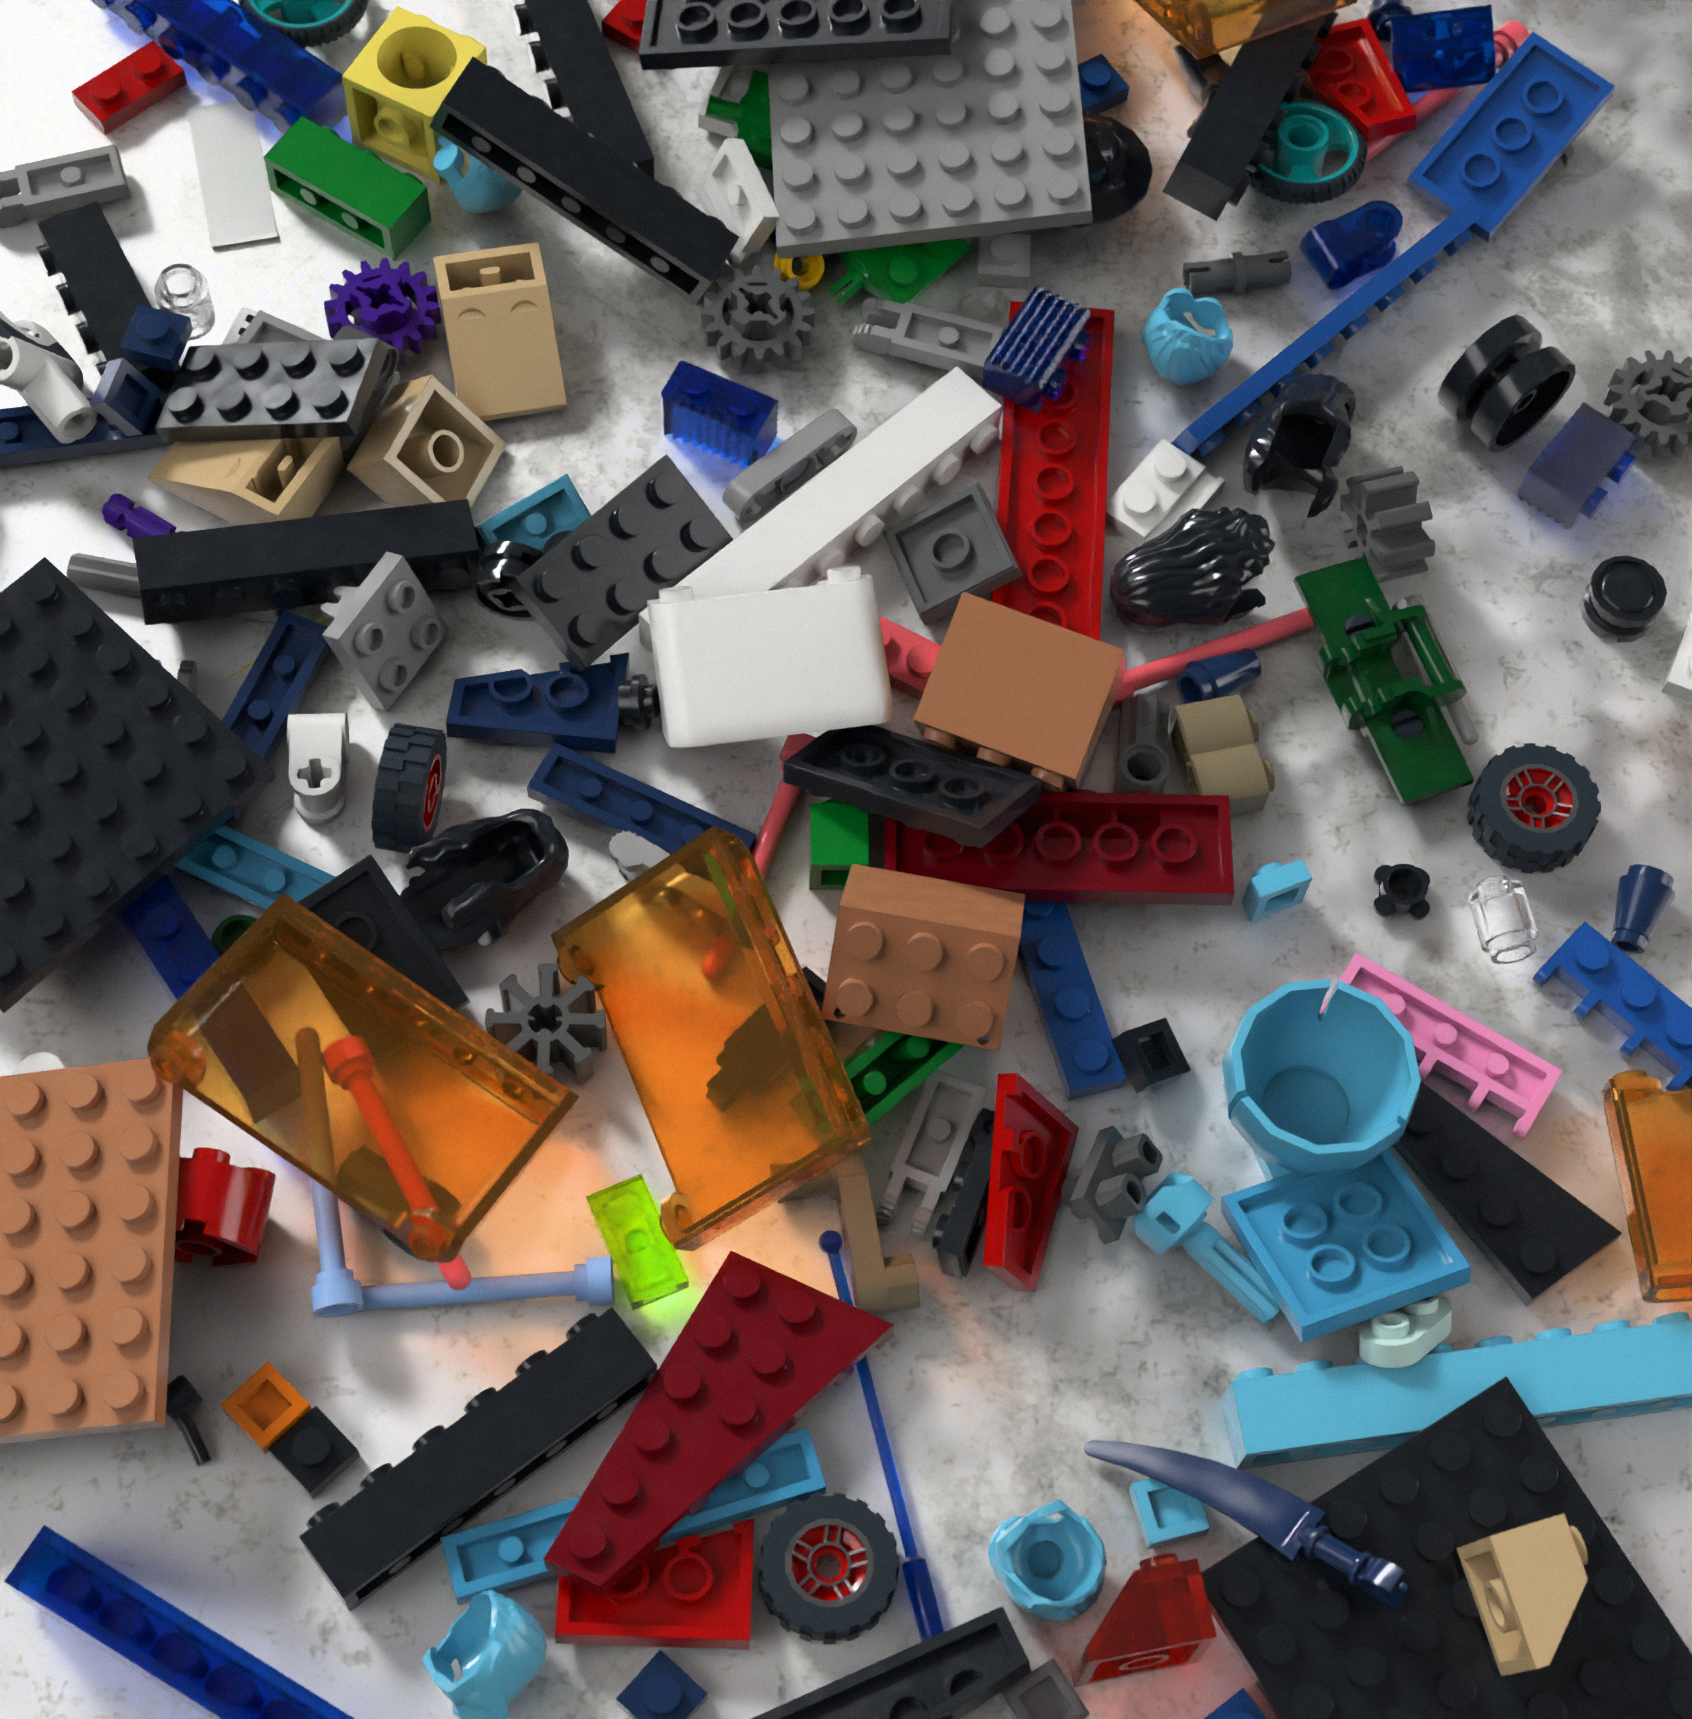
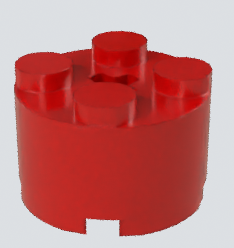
(221, 1209)

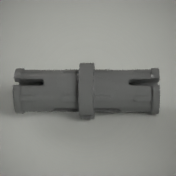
(1237, 272)

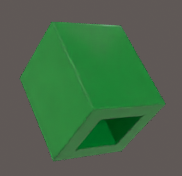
(835, 842)

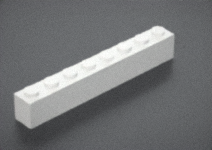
(854, 495)

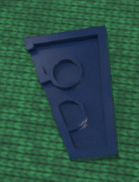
(542, 707)

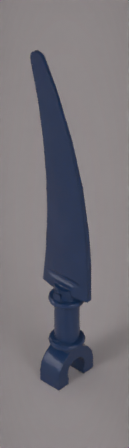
(1263, 1509)

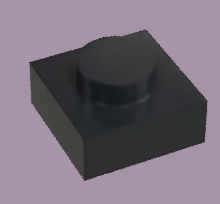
(1151, 1055)
(314, 1452)

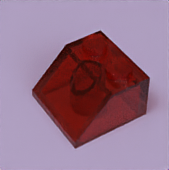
(1152, 1625)

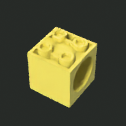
(400, 86)

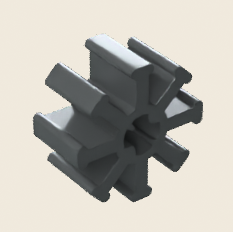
(1388, 523)
(570, 1015)

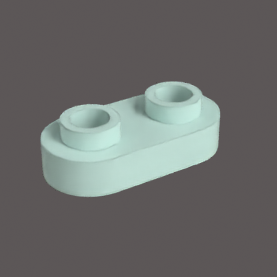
(1405, 1333)

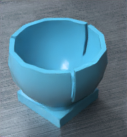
(1319, 1087)

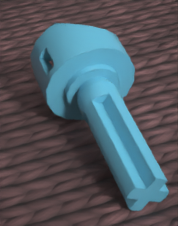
(1176, 1217)

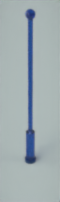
(914, 1567)

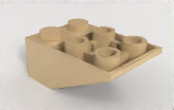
(500, 331)
(253, 478)

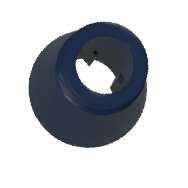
(1218, 676)
(1640, 906)

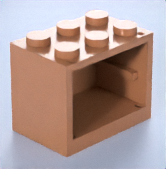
(1020, 693)
(923, 956)

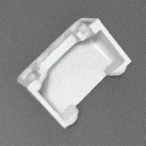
(769, 661)

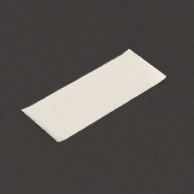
(231, 173)

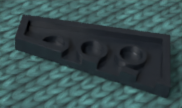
(1503, 1203)

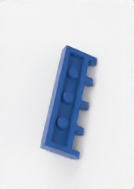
(1626, 998)

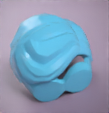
(481, 188)
(1174, 344)
(1049, 1563)
(497, 1651)

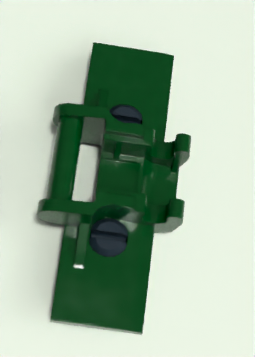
(1367, 688)

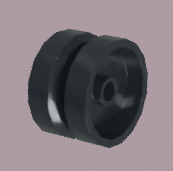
(1506, 383)

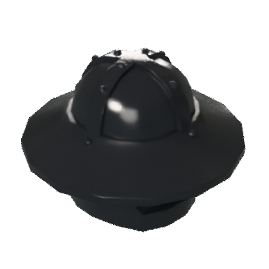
(1116, 168)

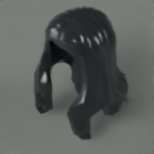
(1302, 439)
(1193, 572)
(483, 876)

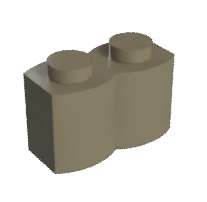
(1219, 752)

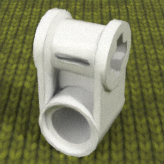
(318, 764)

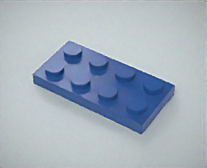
(1511, 134)

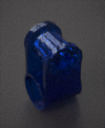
(1353, 243)

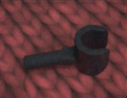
(180, 1400)

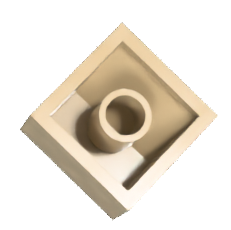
(425, 447)
(1526, 1589)

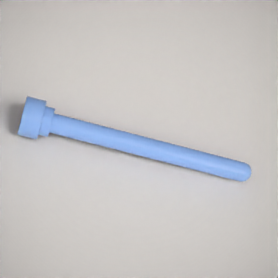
(588, 1282)
(335, 1287)

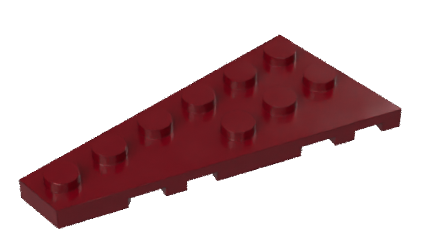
(719, 1400)

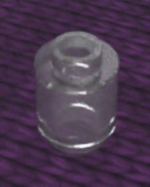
(187, 293)
(1503, 919)

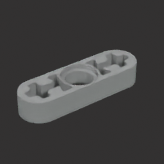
(789, 465)

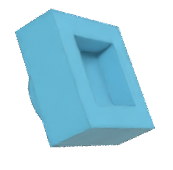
(1276, 888)
(1167, 1513)

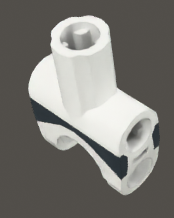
(45, 378)

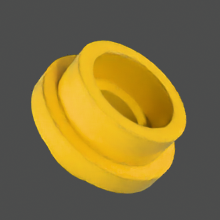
(810, 272)

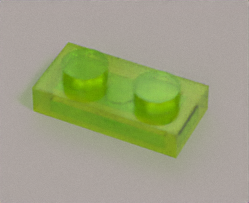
(634, 1240)

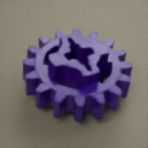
(381, 306)

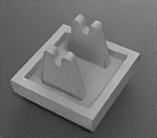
(383, 630)

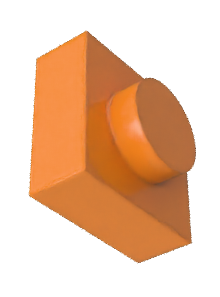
(265, 1407)

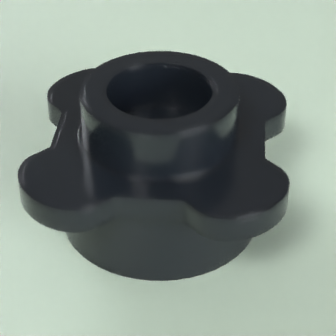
(1405, 877)

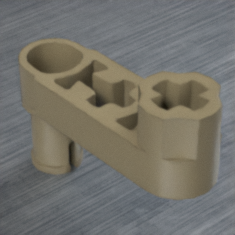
(877, 1282)

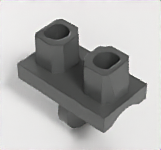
(1111, 1181)

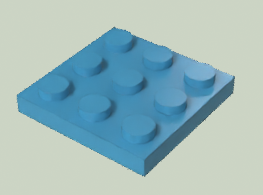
(1344, 1244)

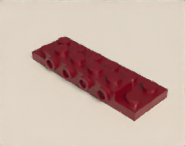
(1089, 850)

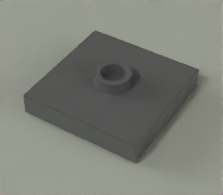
(952, 551)

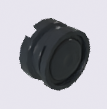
(500, 566)
(1623, 598)

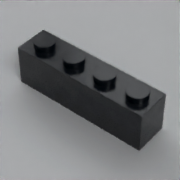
(95, 284)

